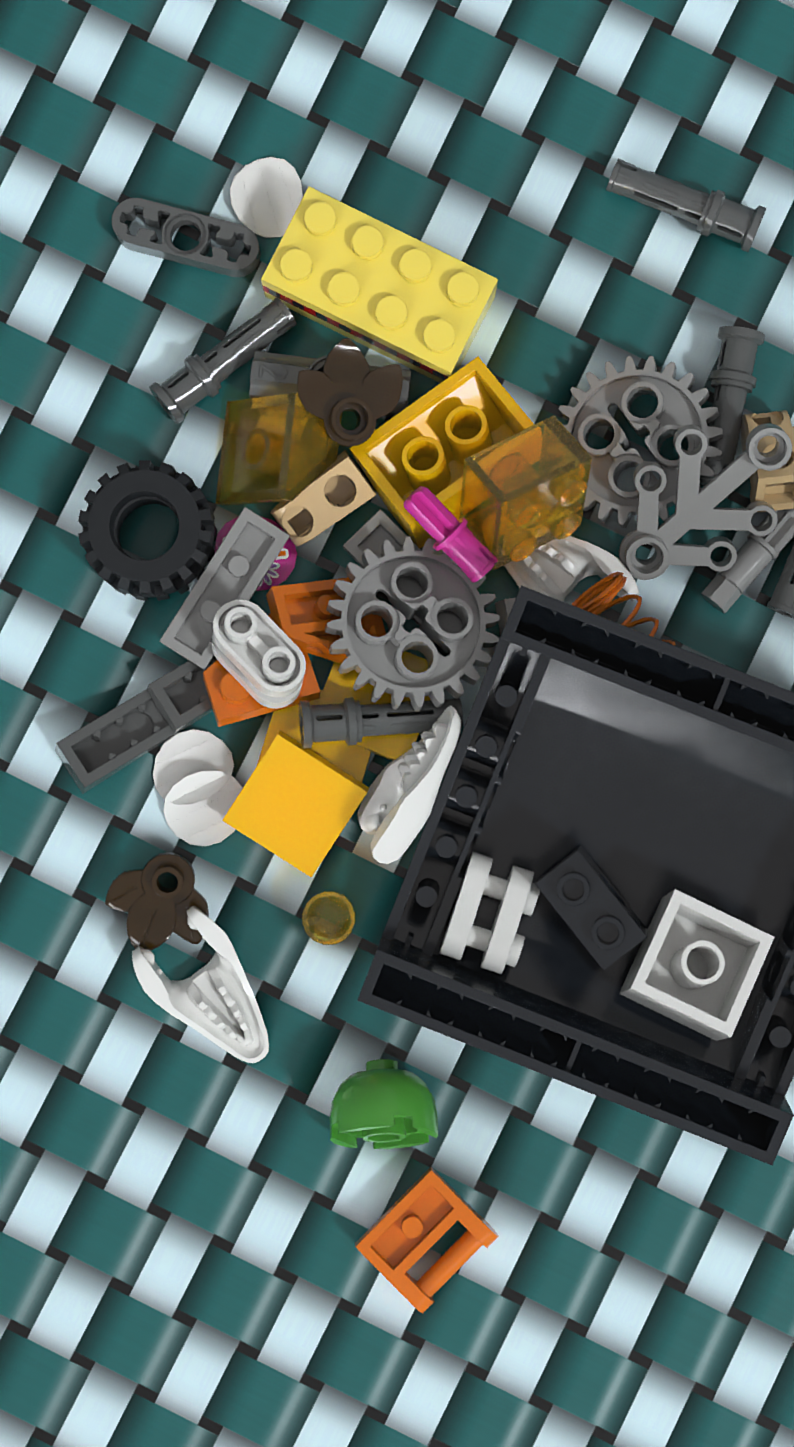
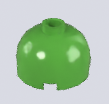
(383, 1108)

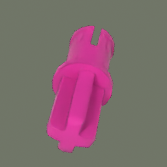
(450, 534)

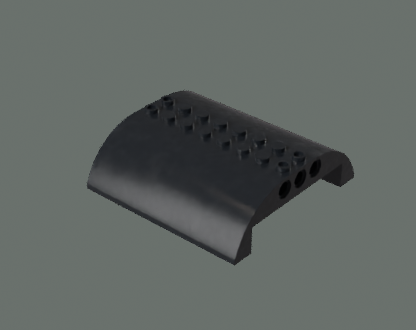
(668, 784)

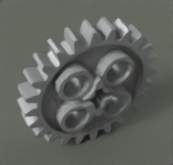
(674, 409)
(379, 658)

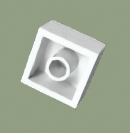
(697, 965)

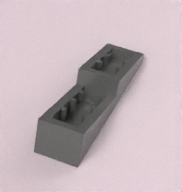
(135, 726)

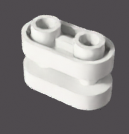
(258, 654)
(502, 943)

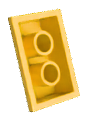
(433, 437)

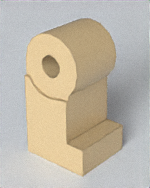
(776, 485)
(324, 501)

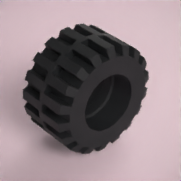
(120, 497)

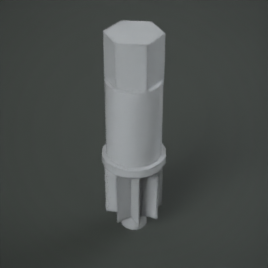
(750, 561)

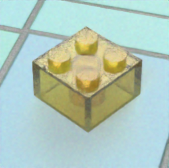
(525, 490)

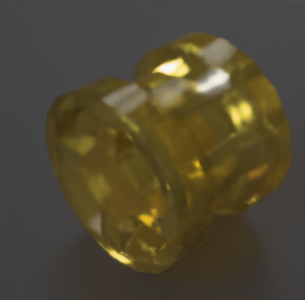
(328, 919)

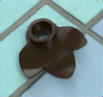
(349, 386)
(153, 909)

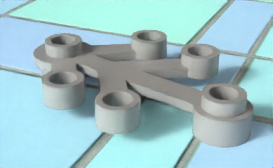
(698, 508)

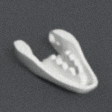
(563, 563)
(407, 789)
(214, 998)

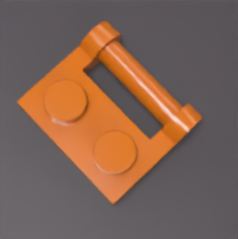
(413, 1228)

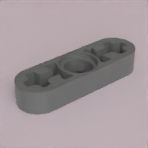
(146, 239)

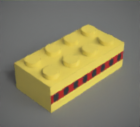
(379, 286)

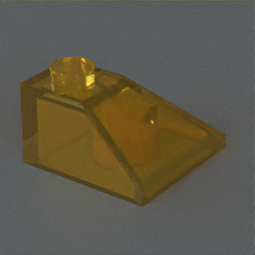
(271, 450)

